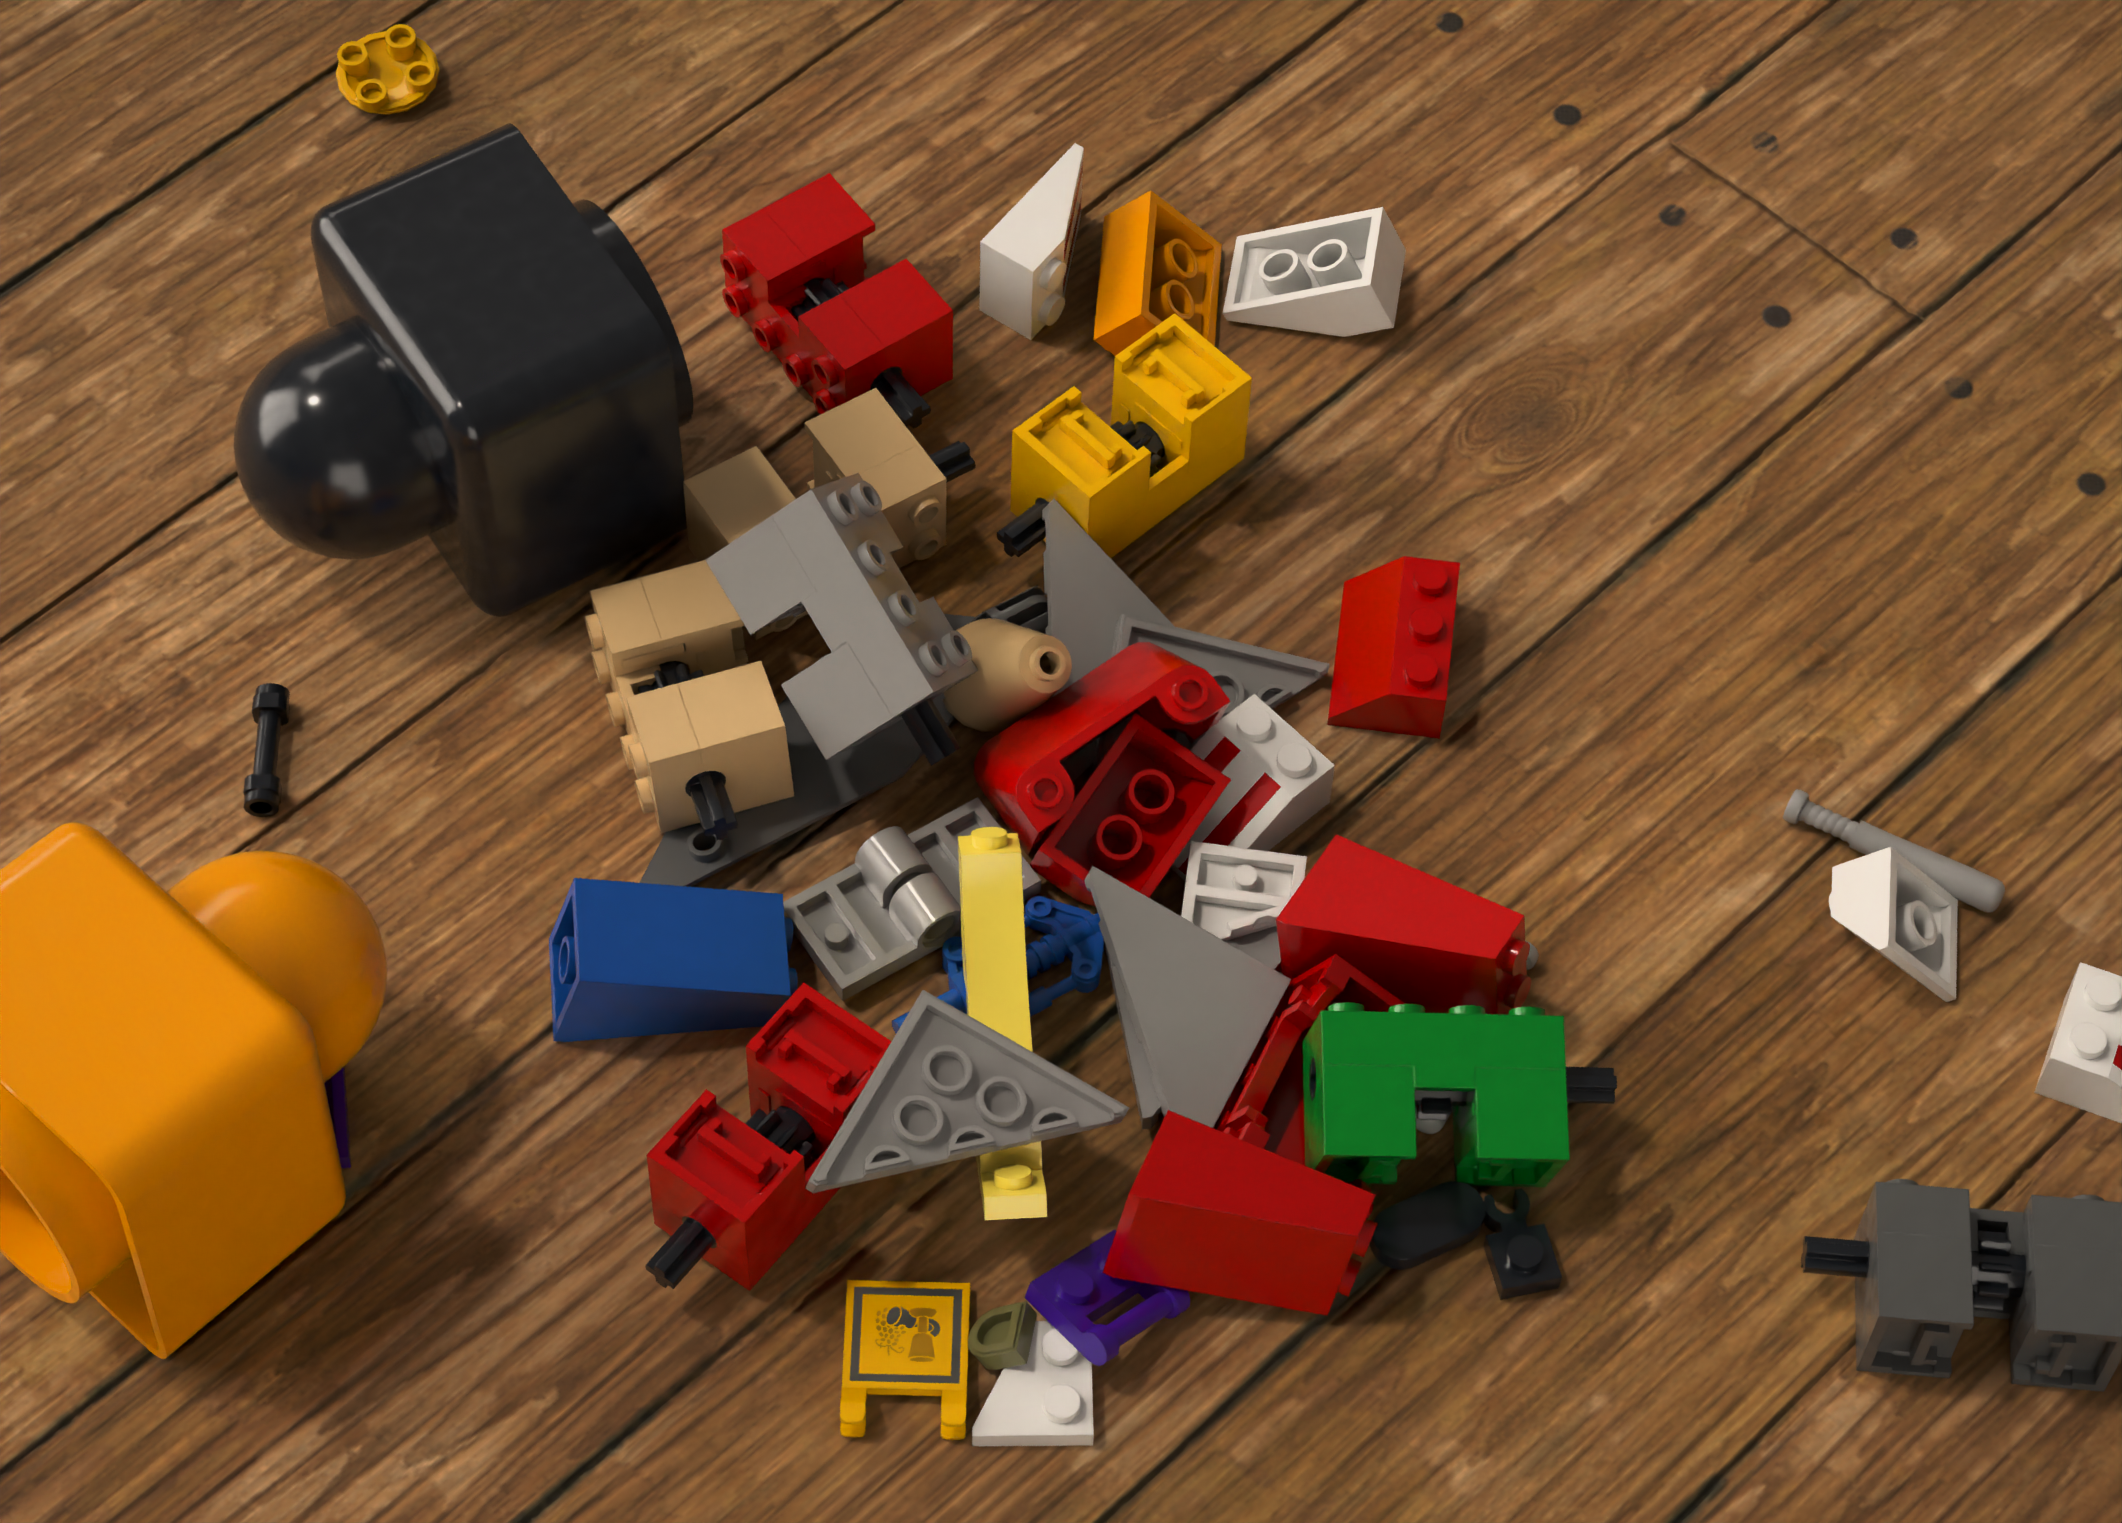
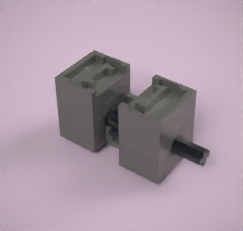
(1936, 1264)

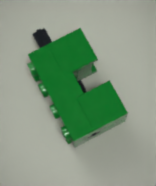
(1494, 1070)

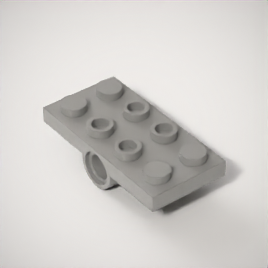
(891, 902)

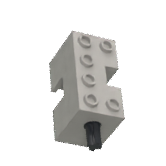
(886, 647)

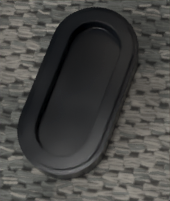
(1427, 1225)

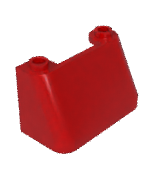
(1023, 763)
(1269, 1094)

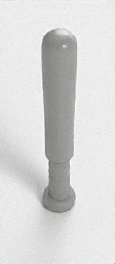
(1956, 878)

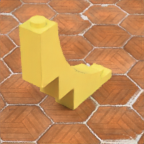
(999, 998)

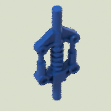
(1068, 933)

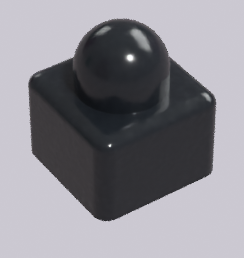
(476, 384)

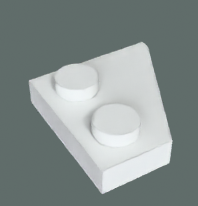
(1238, 888)
(1040, 1400)

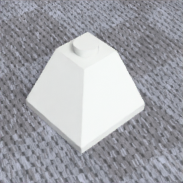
(1900, 916)

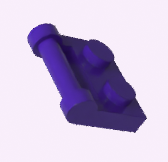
(1079, 1294)

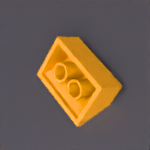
(1150, 269)

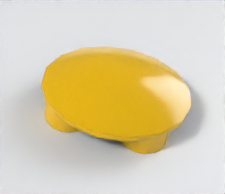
(387, 71)

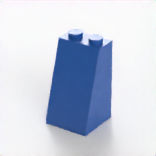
(666, 960)

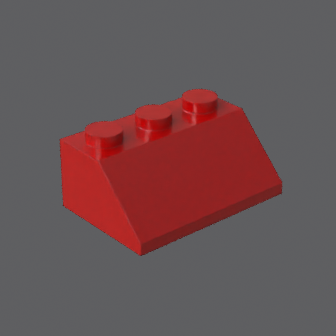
(1395, 648)
(1131, 814)

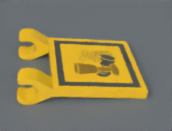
(905, 1343)

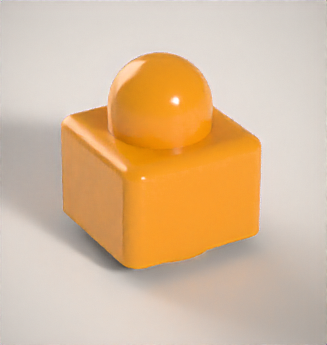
(172, 1072)

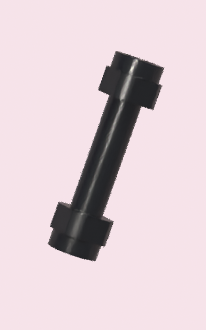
(263, 787)

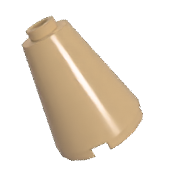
(1013, 677)

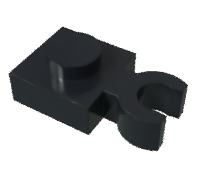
(1519, 1254)

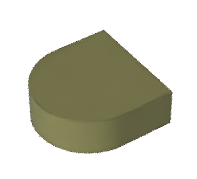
(1003, 1336)

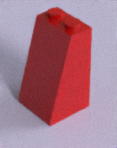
(1405, 932)
(1239, 1222)

